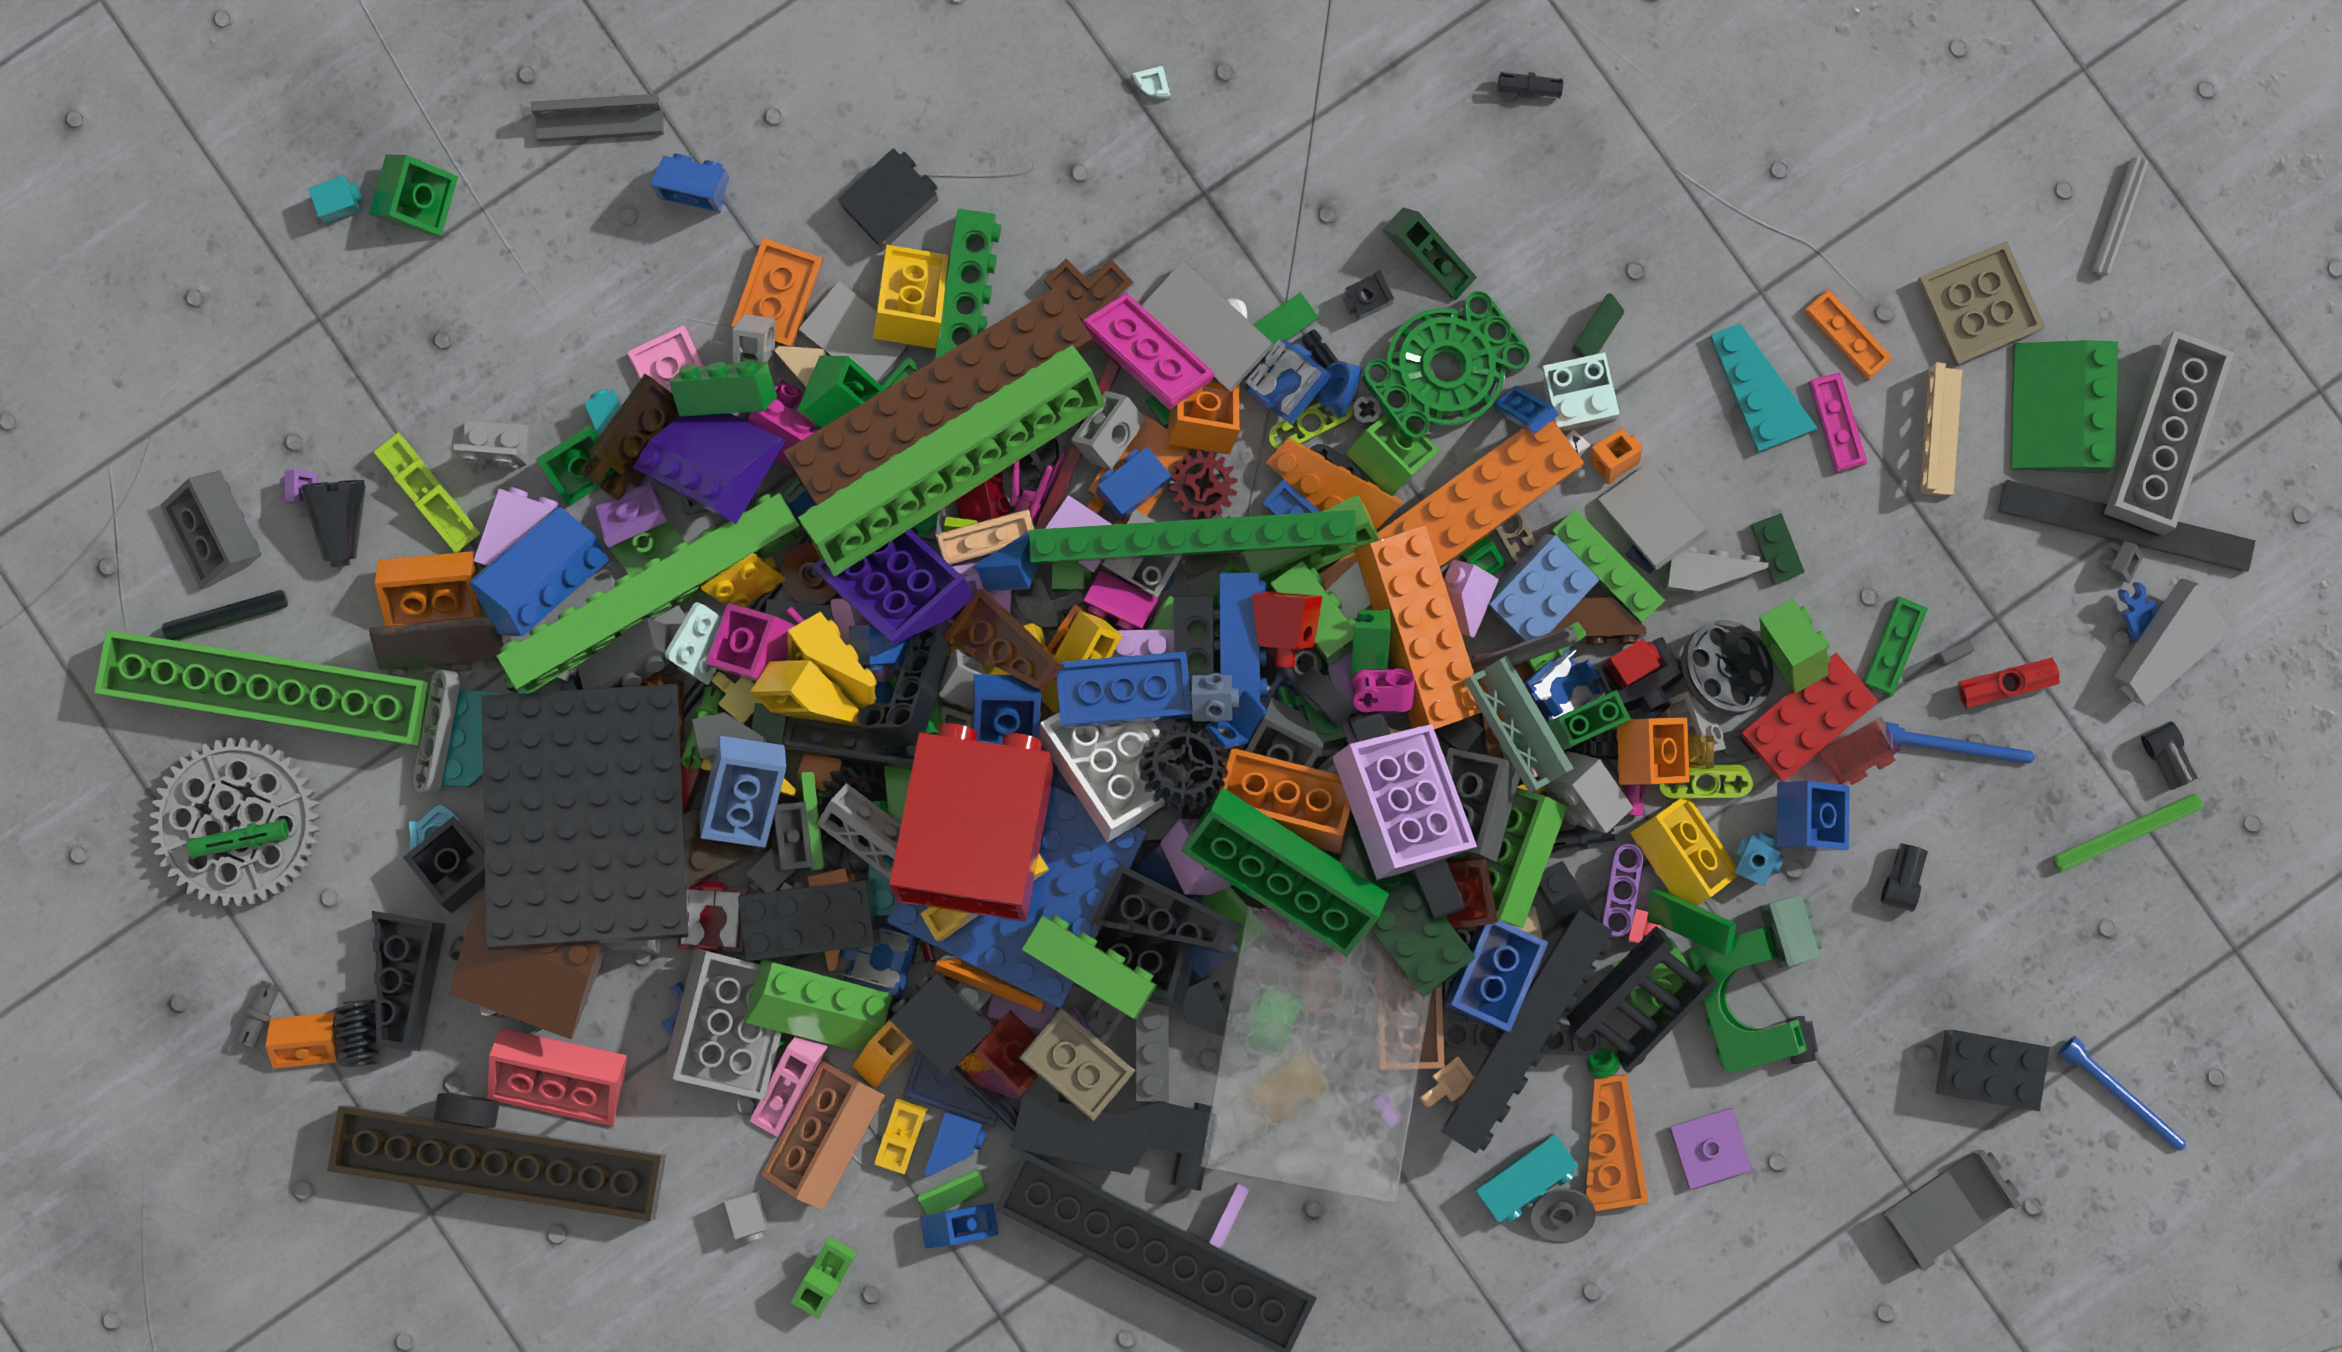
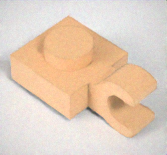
(1450, 1082)

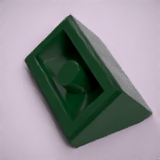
(1599, 327)

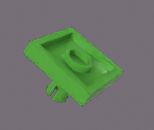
(645, 547)

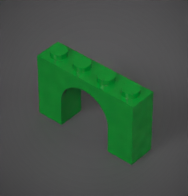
(1737, 1043)

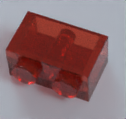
(1860, 751)

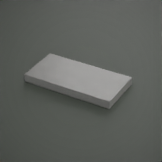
(1208, 325)

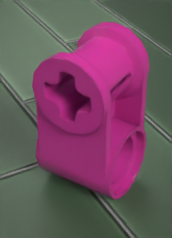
(1386, 690)

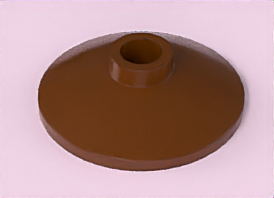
(799, 581)

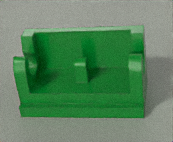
(1371, 641)

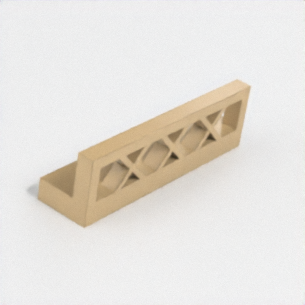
(1941, 430)

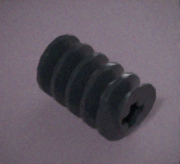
(356, 1033)

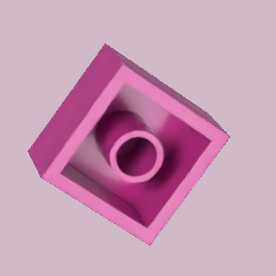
(748, 642)

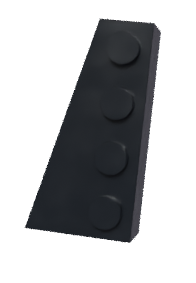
(1157, 912)
(404, 977)

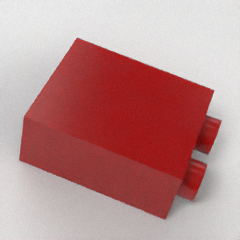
(972, 823)

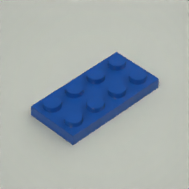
(1124, 690)

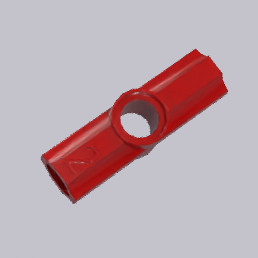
(2026, 677)

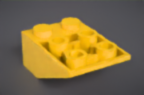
(821, 642)
(804, 692)

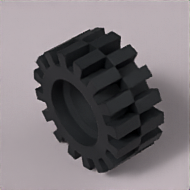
(1600, 747)

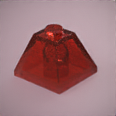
(1475, 888)

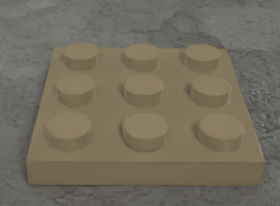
(1981, 303)

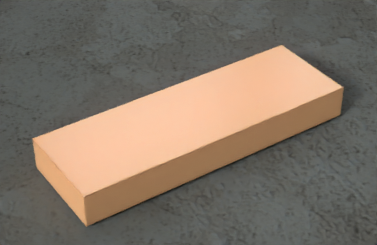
(983, 537)

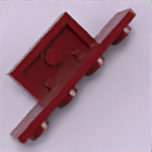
(984, 501)

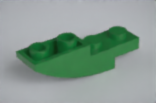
(1585, 721)

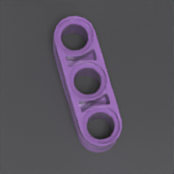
(1631, 878)

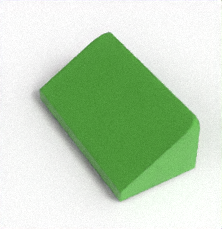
(953, 1192)

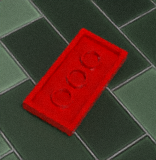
(1808, 720)

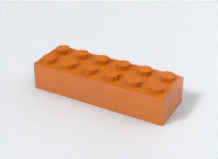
(1424, 634)

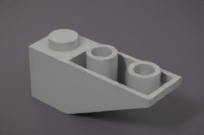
(1701, 572)

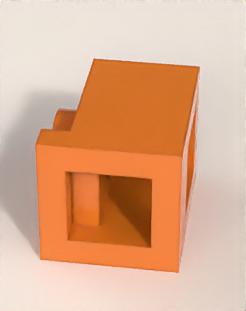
(1616, 445)

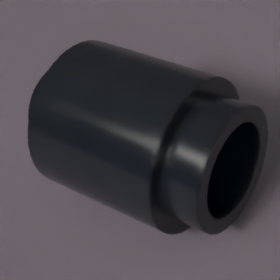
(1810, 1040)

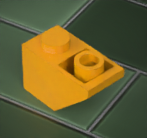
(883, 1054)

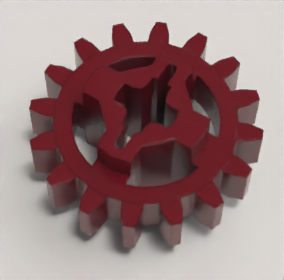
(1188, 481)

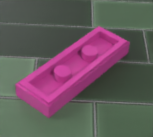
(1837, 422)

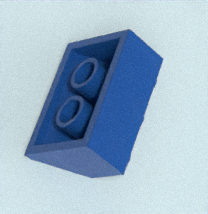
(1499, 977)

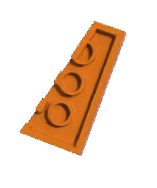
(1328, 484)
(1615, 1158)

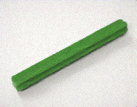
(2128, 832)

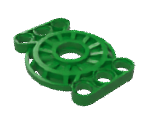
(1468, 343)

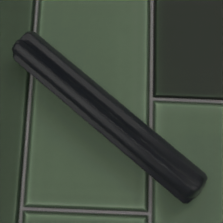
(225, 615)

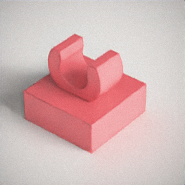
(1639, 927)

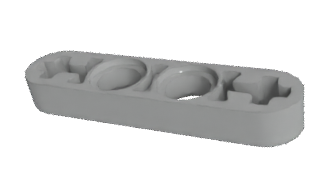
(436, 731)

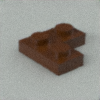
(1092, 294)

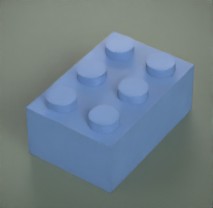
(1540, 589)
(742, 791)

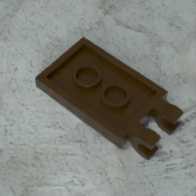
(638, 420)

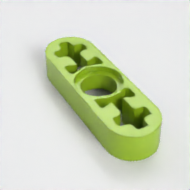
(1308, 436)
(1714, 791)

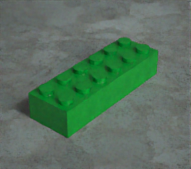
(1285, 872)

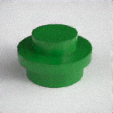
(1603, 1063)

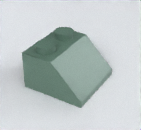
(1791, 930)

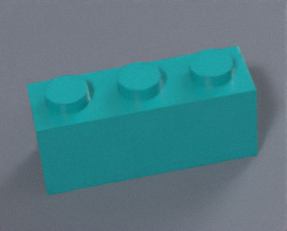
(1526, 1179)

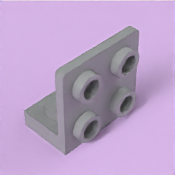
(494, 443)

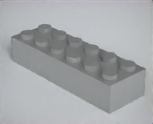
(2169, 433)

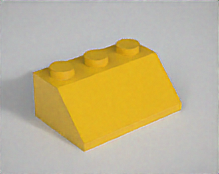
(1685, 852)

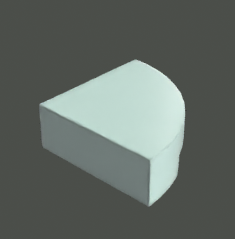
(1152, 82)

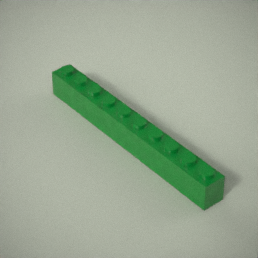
(1193, 537)

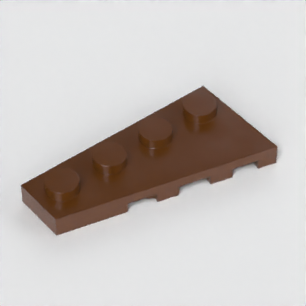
(1000, 640)

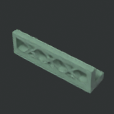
(1522, 722)

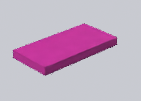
(1148, 351)

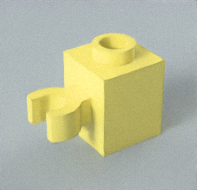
(738, 699)

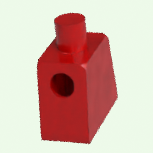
(1286, 622)

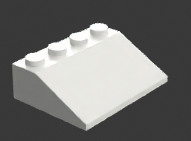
(1105, 770)

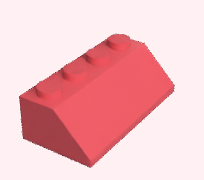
(556, 1077)

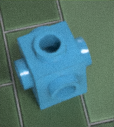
(1759, 868)

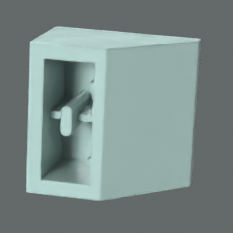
(1581, 392)

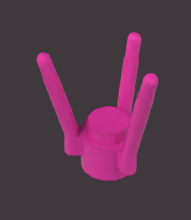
(1034, 500)

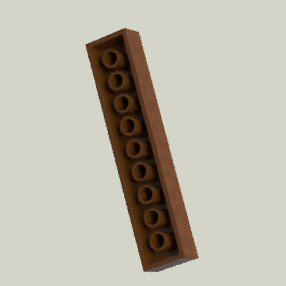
(935, 395)

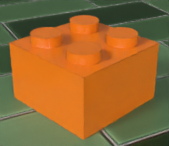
(1653, 751)

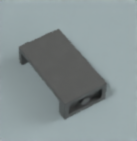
(1951, 1207)

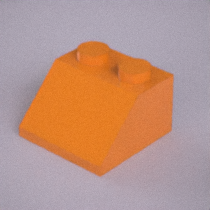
(1206, 419)

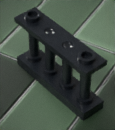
(1633, 972)

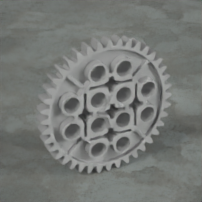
(215, 769)

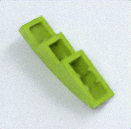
(427, 492)

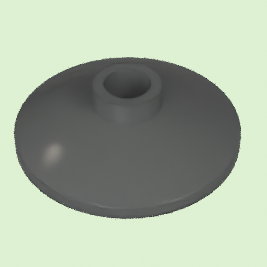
(1565, 1224)

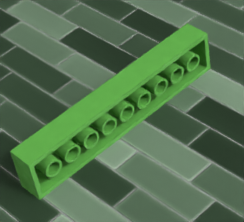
(952, 460)
(649, 594)
(262, 688)

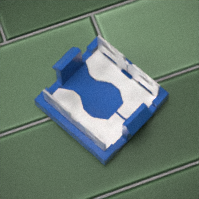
(1287, 380)
(1562, 685)
(884, 964)

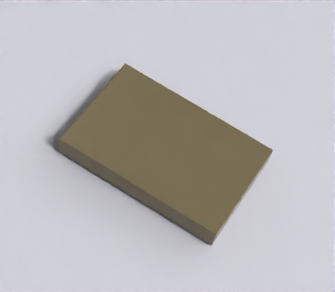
(1076, 1064)

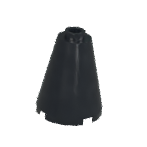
(336, 517)

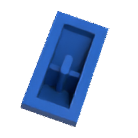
(1008, 567)

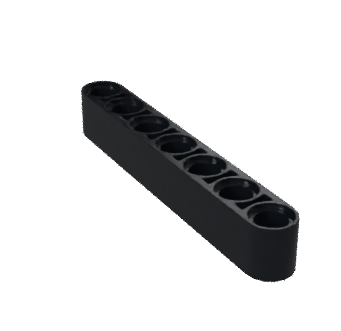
(1434, 878)

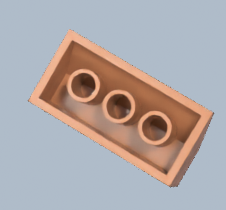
(822, 1135)

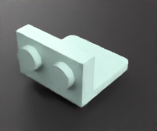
(693, 643)

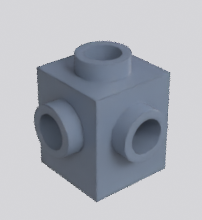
(1213, 697)

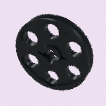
(1739, 672)

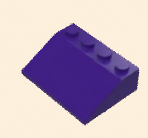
(711, 461)
(901, 587)

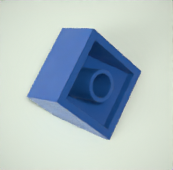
(691, 182)

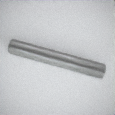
(2120, 216)

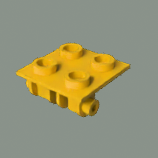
(744, 581)

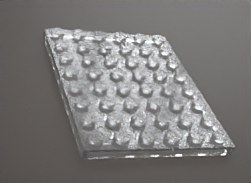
(1315, 1063)

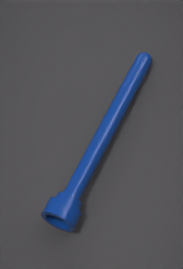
(1959, 746)
(2074, 1052)

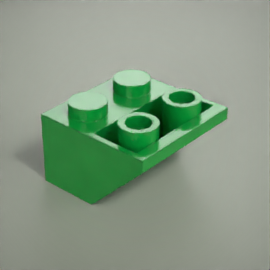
(836, 389)

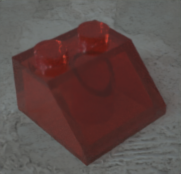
(995, 1058)

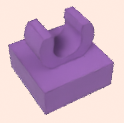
(293, 481)

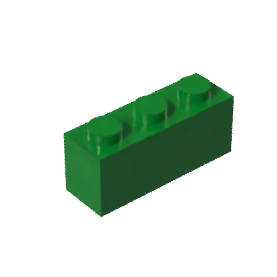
(723, 388)

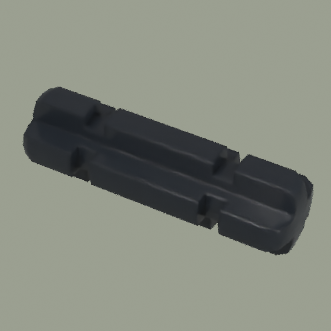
(1320, 350)

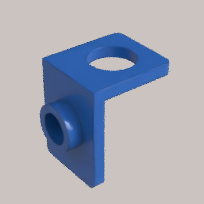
(1243, 724)

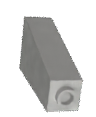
(2171, 644)

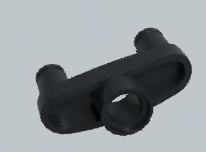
(1651, 690)

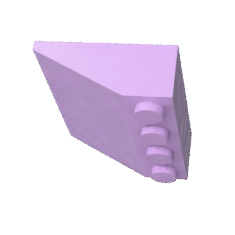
(1403, 800)

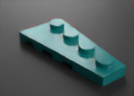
(1760, 393)

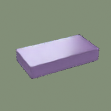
(1228, 1215)

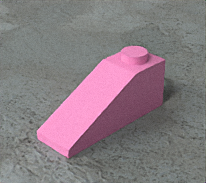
(788, 1084)

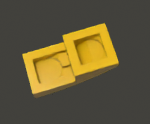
(900, 1136)

